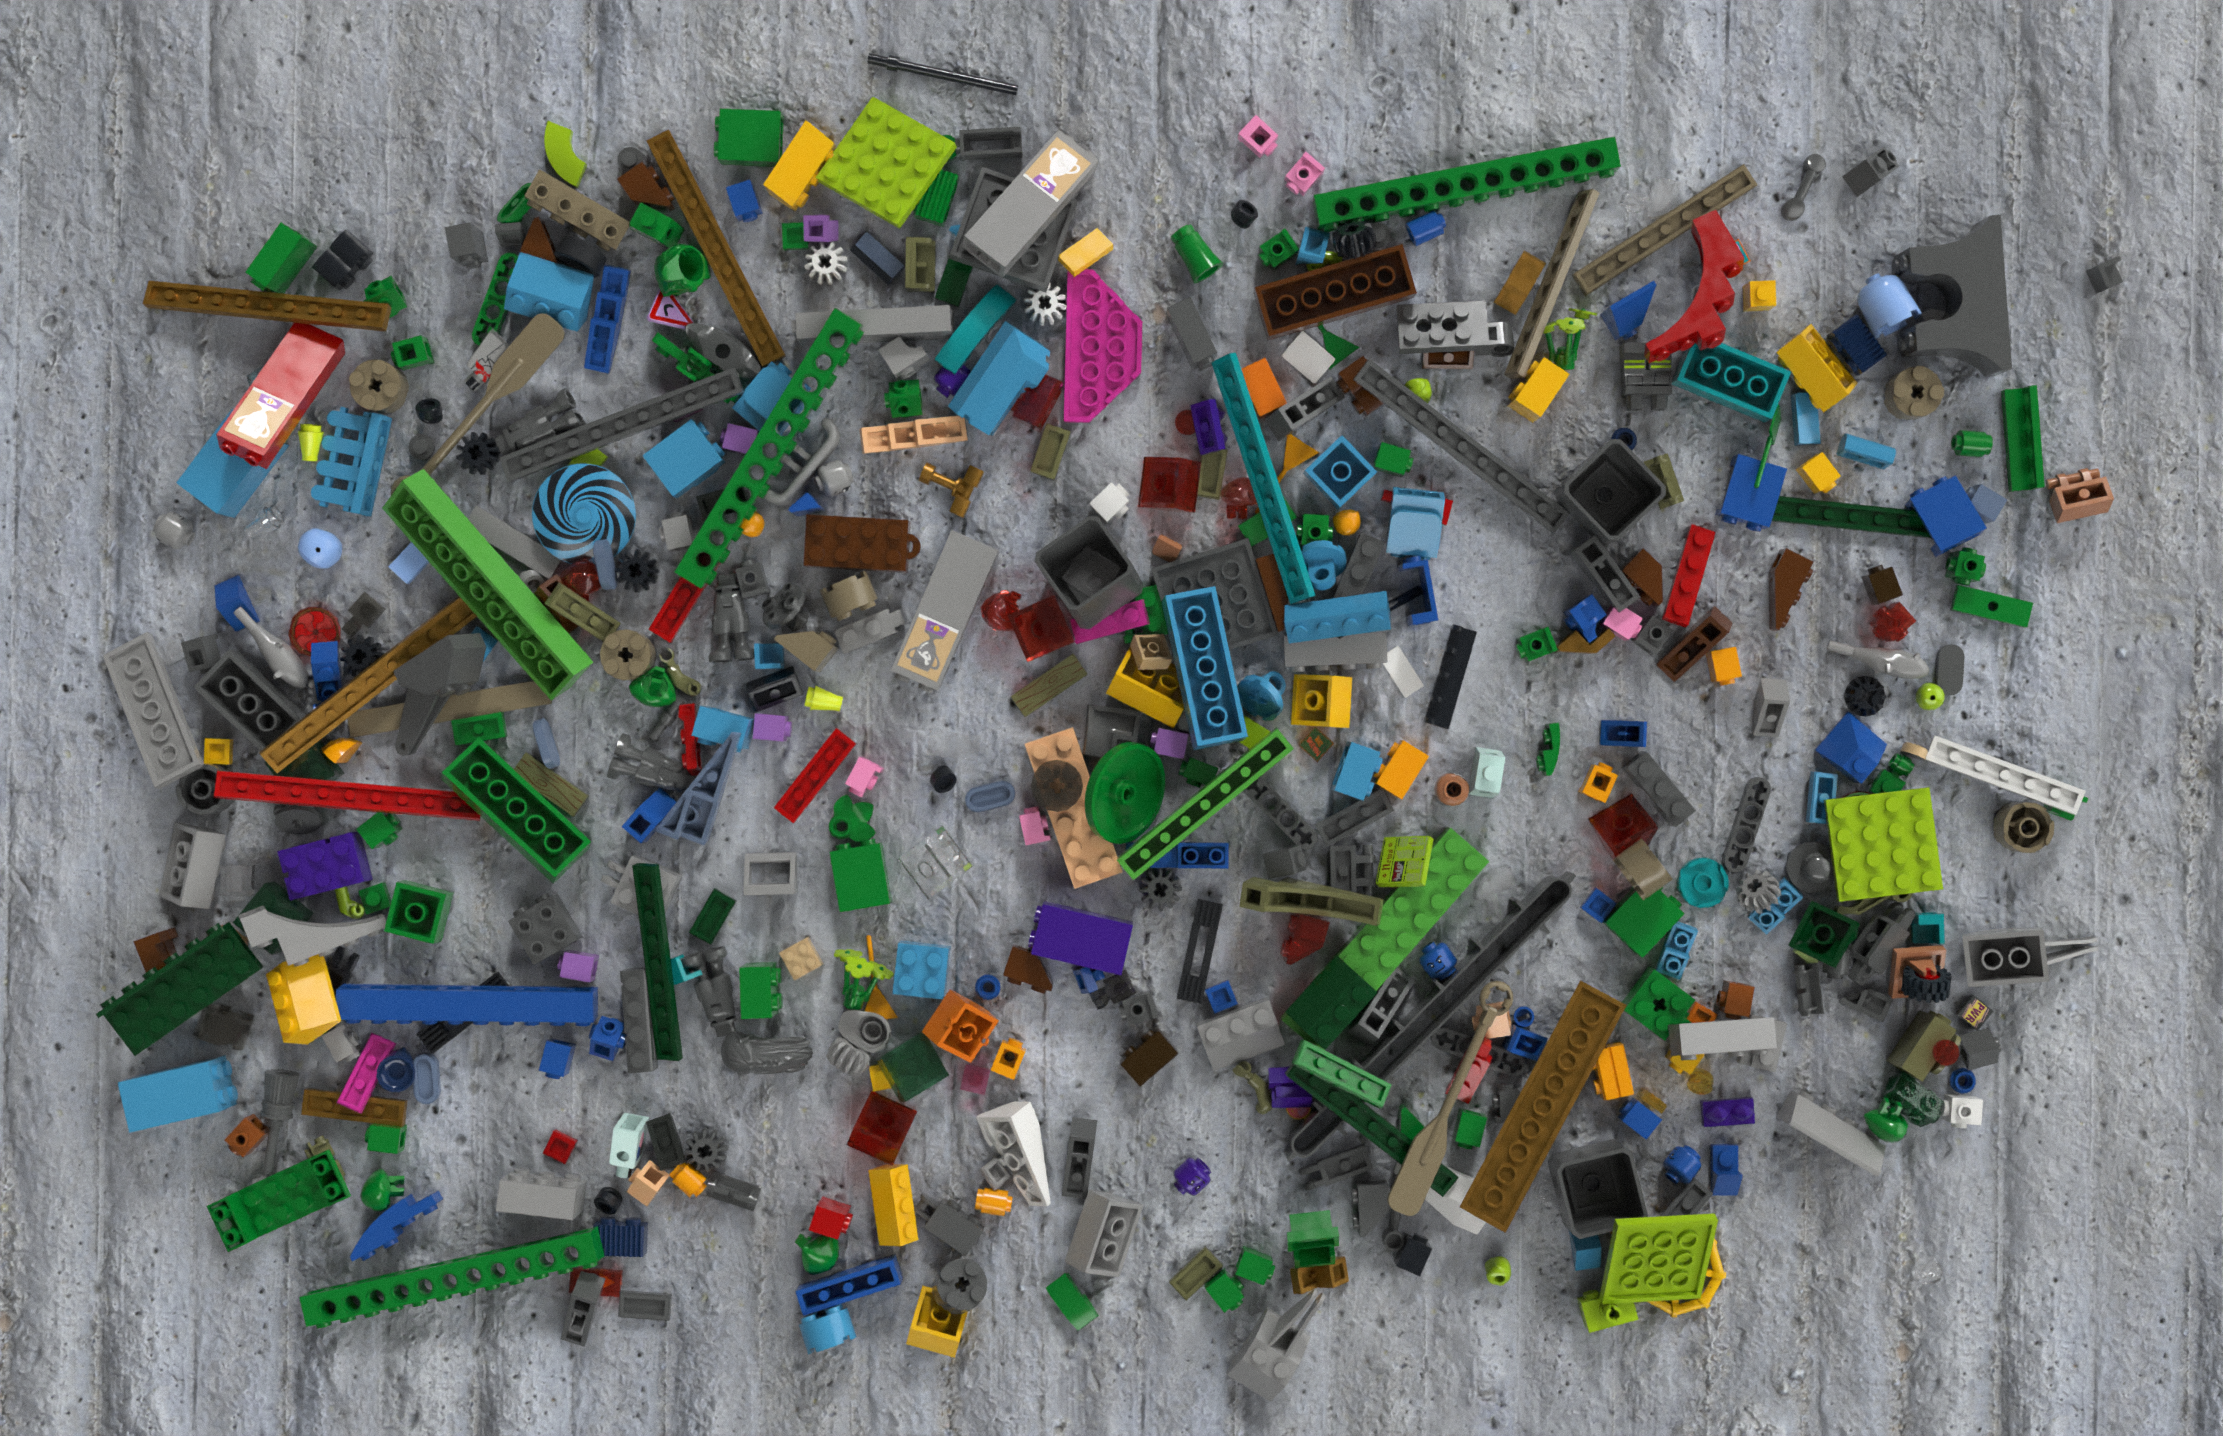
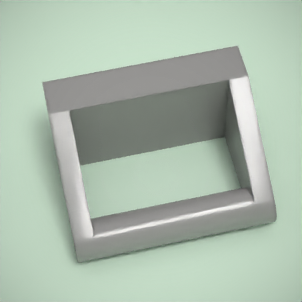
(770, 888)

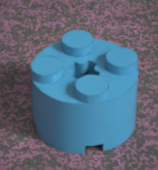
(826, 1330)

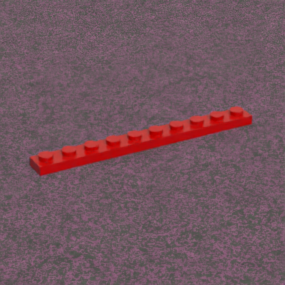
(342, 795)

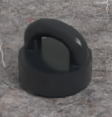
(1244, 214)
(429, 411)
(943, 779)
(608, 1200)

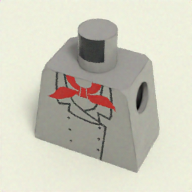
(484, 359)

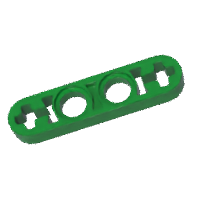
(493, 298)

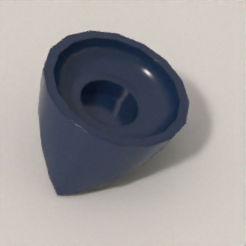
(396, 1071)

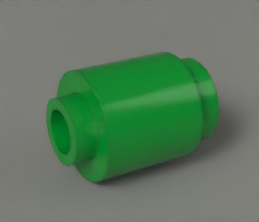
(1971, 443)

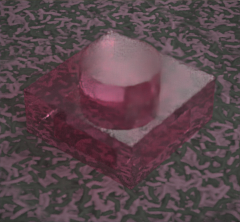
(975, 1079)

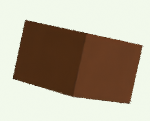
(538, 242)

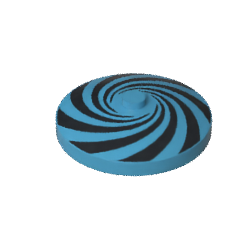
(581, 507)

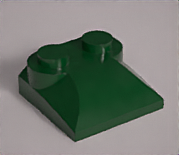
(1824, 934)

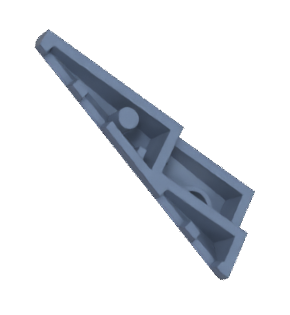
(698, 806)

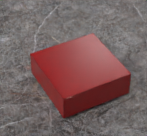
(560, 1146)

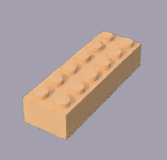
(1084, 853)

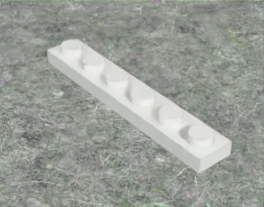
(2005, 775)

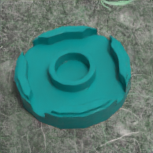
(1702, 882)

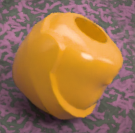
(1347, 522)
(753, 527)

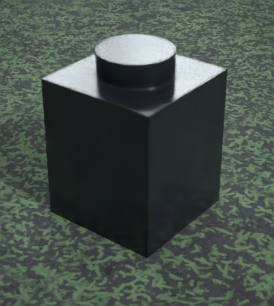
(1413, 1254)

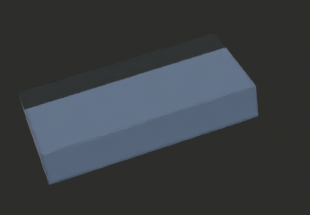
(877, 258)

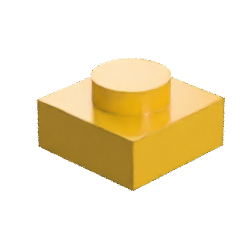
(218, 751)
(878, 1079)

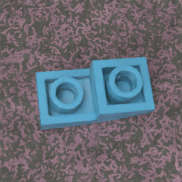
(1770, 919)
(1676, 950)

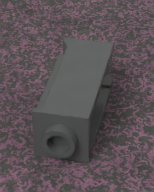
(989, 134)

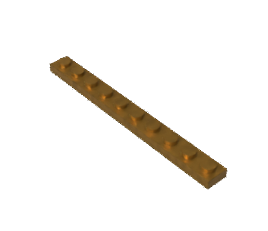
(716, 248)
(267, 305)
(364, 686)

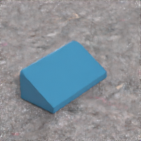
(1805, 420)

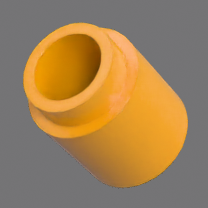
(688, 1179)
(993, 1202)

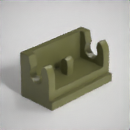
(920, 264)

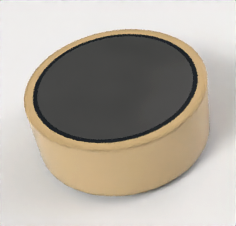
(1914, 751)

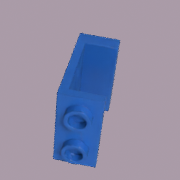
(1744, 501)
(1946, 514)
(1430, 614)

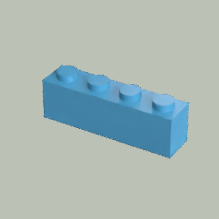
(1337, 617)

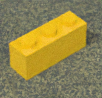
(893, 1205)

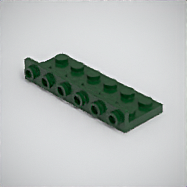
(180, 987)

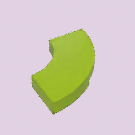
(561, 154)

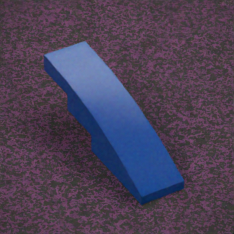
(607, 319)

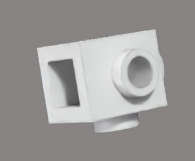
(1111, 502)
(1962, 1110)

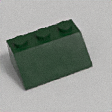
(1331, 1002)

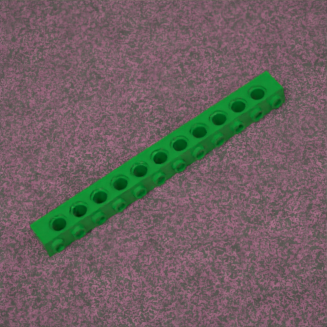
(1603, 150)
(690, 566)
(316, 1302)

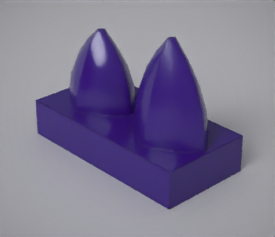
(1207, 426)
(1727, 1112)

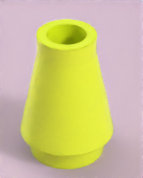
(310, 441)
(822, 699)

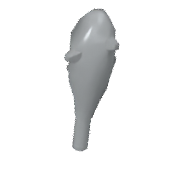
(277, 653)
(1884, 660)

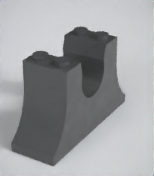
(1975, 295)

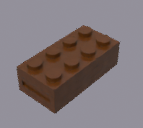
(859, 543)

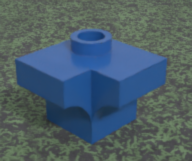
(1584, 617)

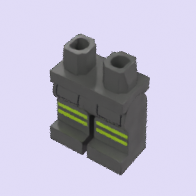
(1644, 379)

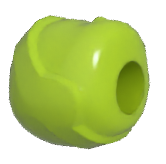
(1420, 387)
(1925, 692)
(1498, 1270)

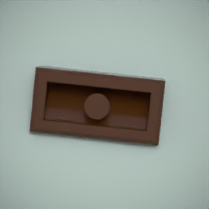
(1448, 360)

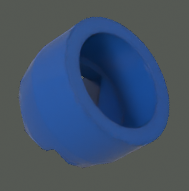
(1521, 1011)

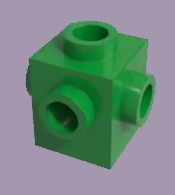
(386, 292)
(904, 398)
(1314, 522)
(1957, 568)

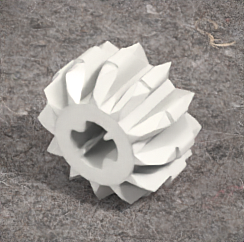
(835, 261)
(1046, 313)

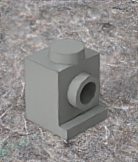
(343, 1043)

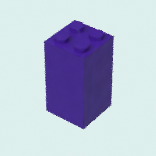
(1080, 937)

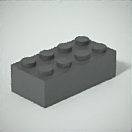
(248, 699)

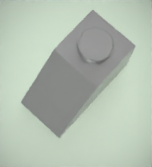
(1770, 707)

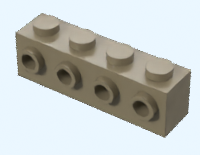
(577, 210)

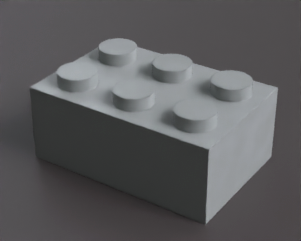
(541, 1194)

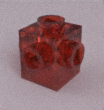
(1892, 622)

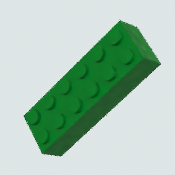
(515, 810)

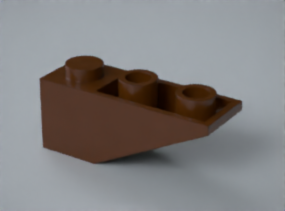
(1785, 581)

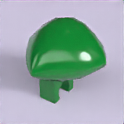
(653, 688)
(1887, 1122)
(379, 1189)
(818, 1253)

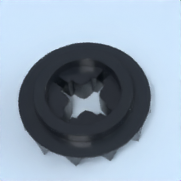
(1854, 692)

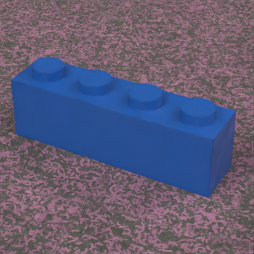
(849, 1284)

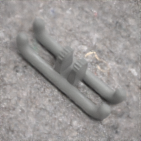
(810, 469)

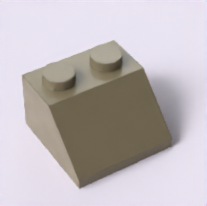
(810, 647)

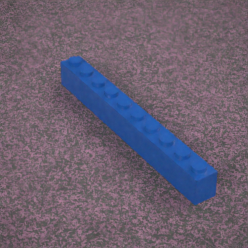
(467, 1003)

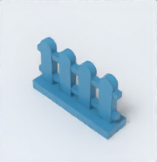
(367, 461)

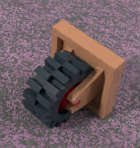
(1919, 974)

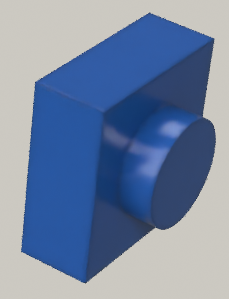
(1598, 905)
(1221, 996)

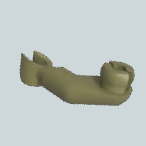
(680, 680)
(1261, 1087)

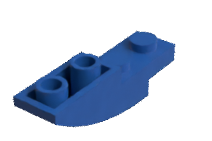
(1194, 855)
(387, 1226)

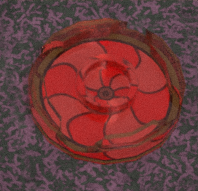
(313, 626)

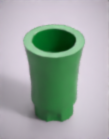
(1195, 253)

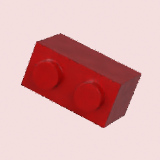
(831, 1218)

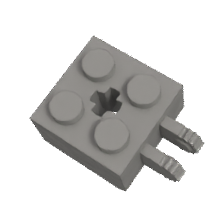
(625, 893)

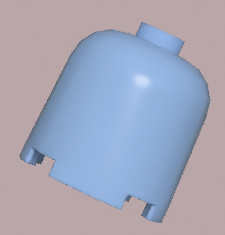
(1886, 304)

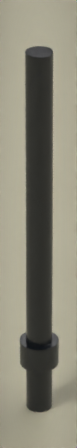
(894, 64)

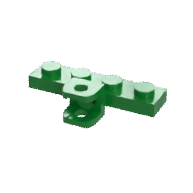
(691, 364)

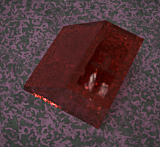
(1305, 937)

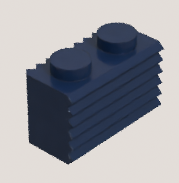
(1856, 345)
(623, 1238)

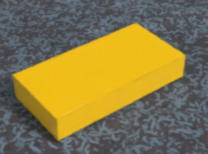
(1085, 252)

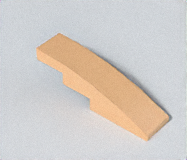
(913, 434)

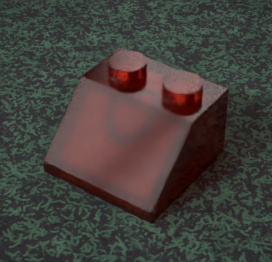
(1037, 403)
(1169, 484)
(1041, 628)
(881, 1128)

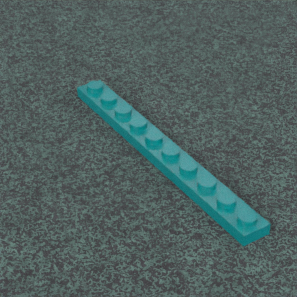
(1263, 478)

